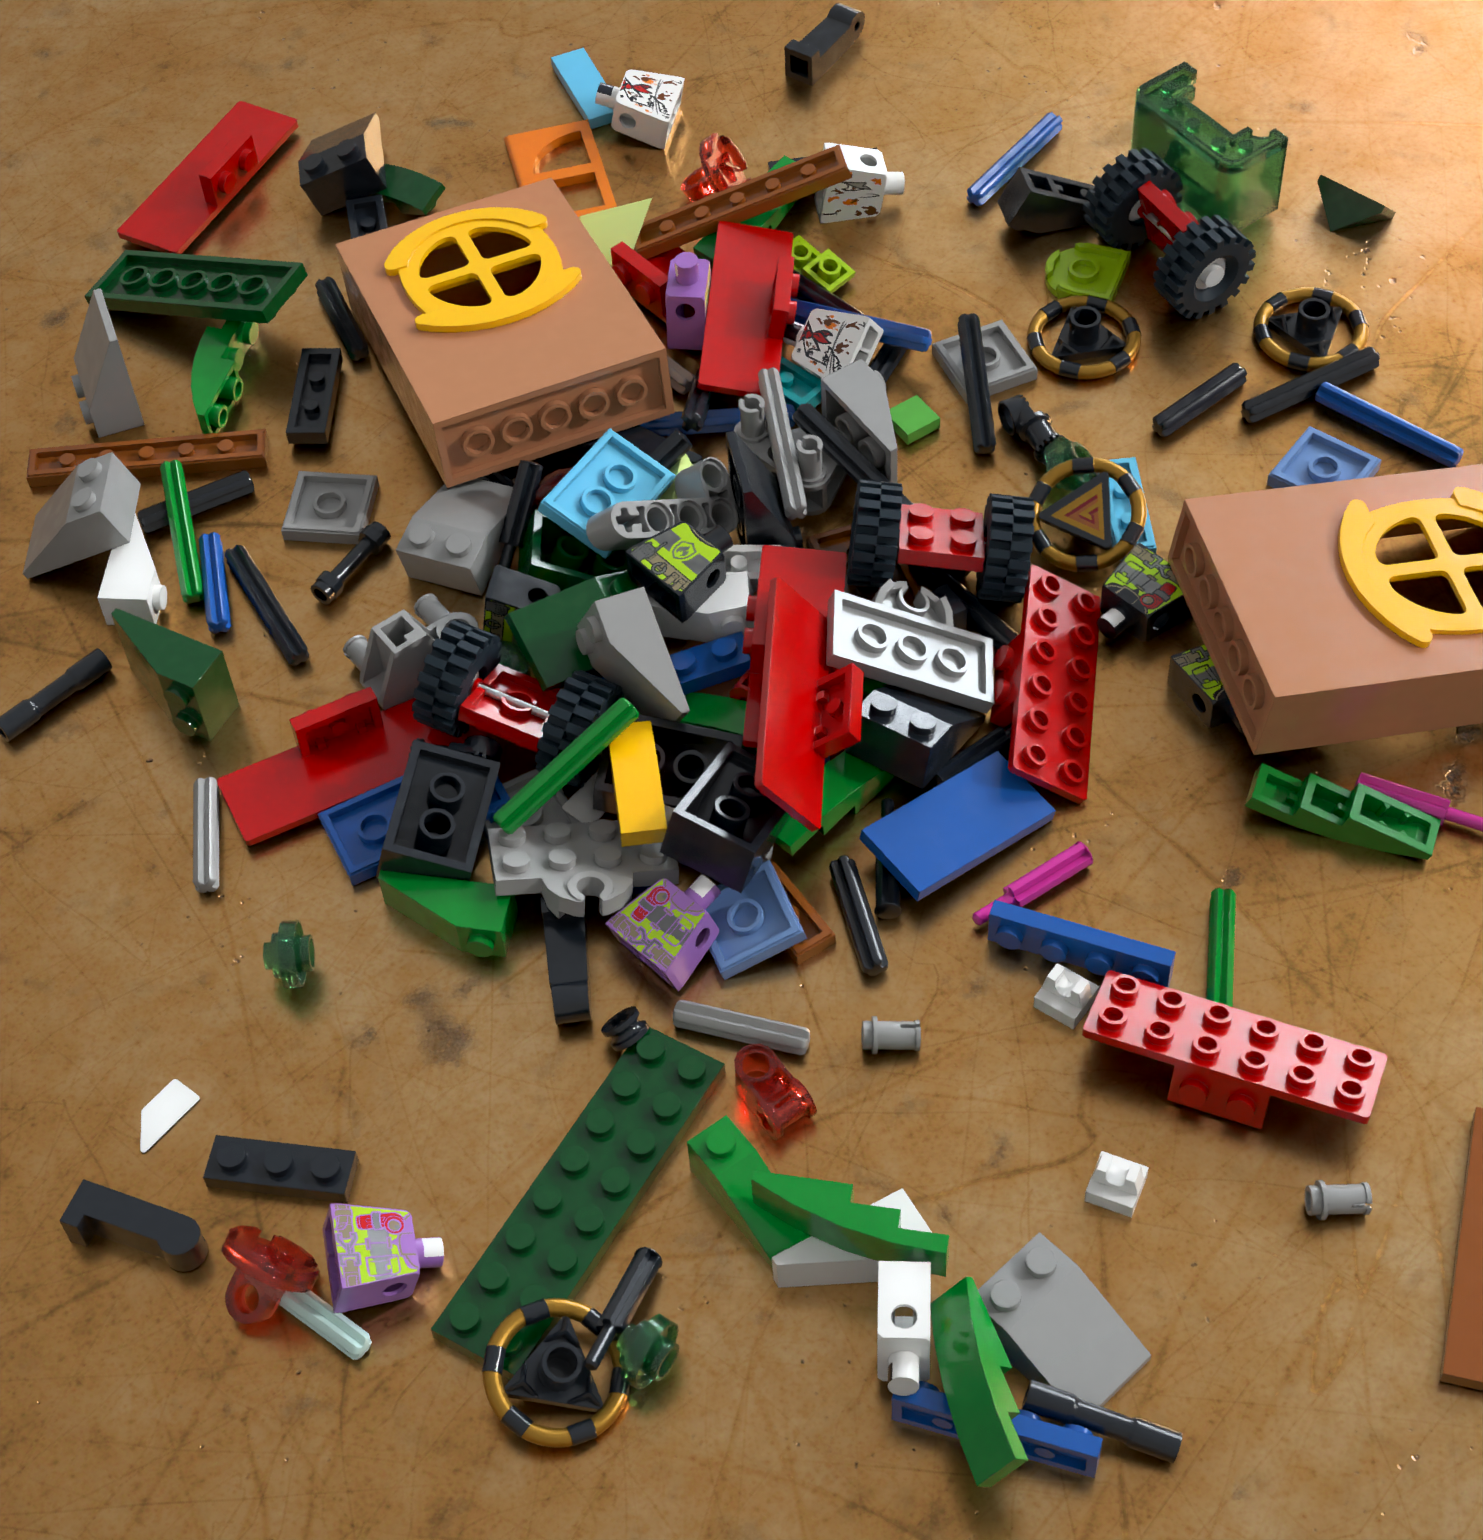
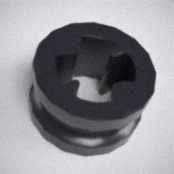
(625, 1028)

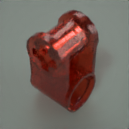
(773, 1098)

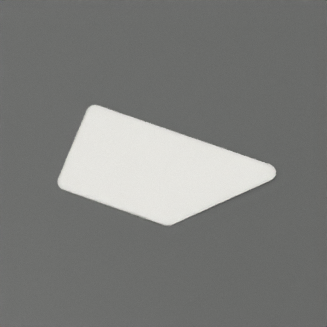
(581, 803)
(164, 1112)

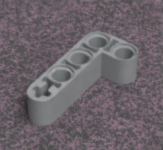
(702, 501)

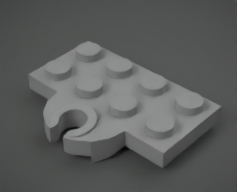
(911, 645)
(575, 862)

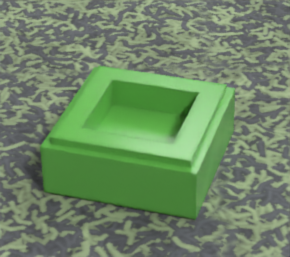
(914, 419)

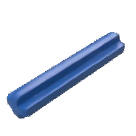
(214, 583)

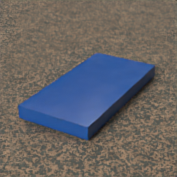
(361, 825)
(956, 825)

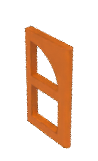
(530, 147)

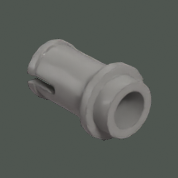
(890, 1035)
(1337, 1199)

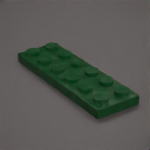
(199, 285)

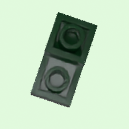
(410, 190)

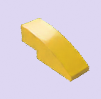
(637, 786)

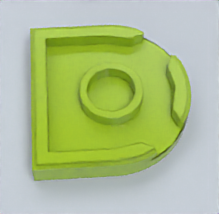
(1086, 271)

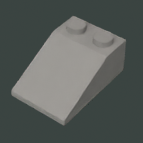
(103, 374)
(859, 407)
(84, 516)
(457, 536)
(631, 652)
(1060, 1325)

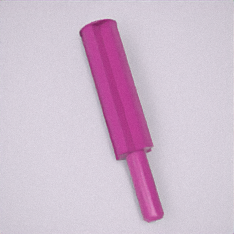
(1425, 802)
(1041, 879)

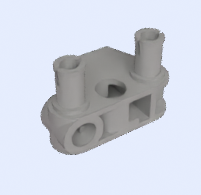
(818, 471)
(398, 649)

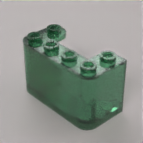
(1219, 170)

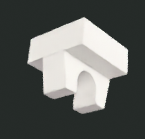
(1065, 996)
(1116, 1184)

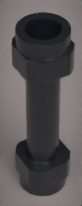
(330, 584)

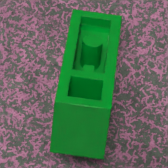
(454, 910)
(724, 1166)

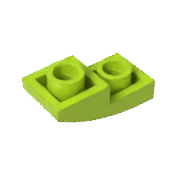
(822, 268)

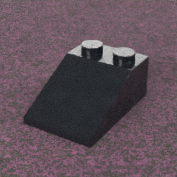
(344, 165)
(757, 499)
(912, 733)
(682, 758)
(439, 813)
(725, 822)

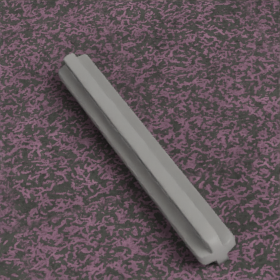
(782, 444)

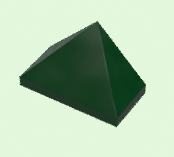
(1349, 208)

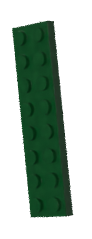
(582, 1195)

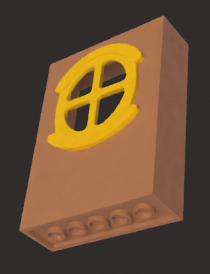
(525, 367)
(1307, 614)

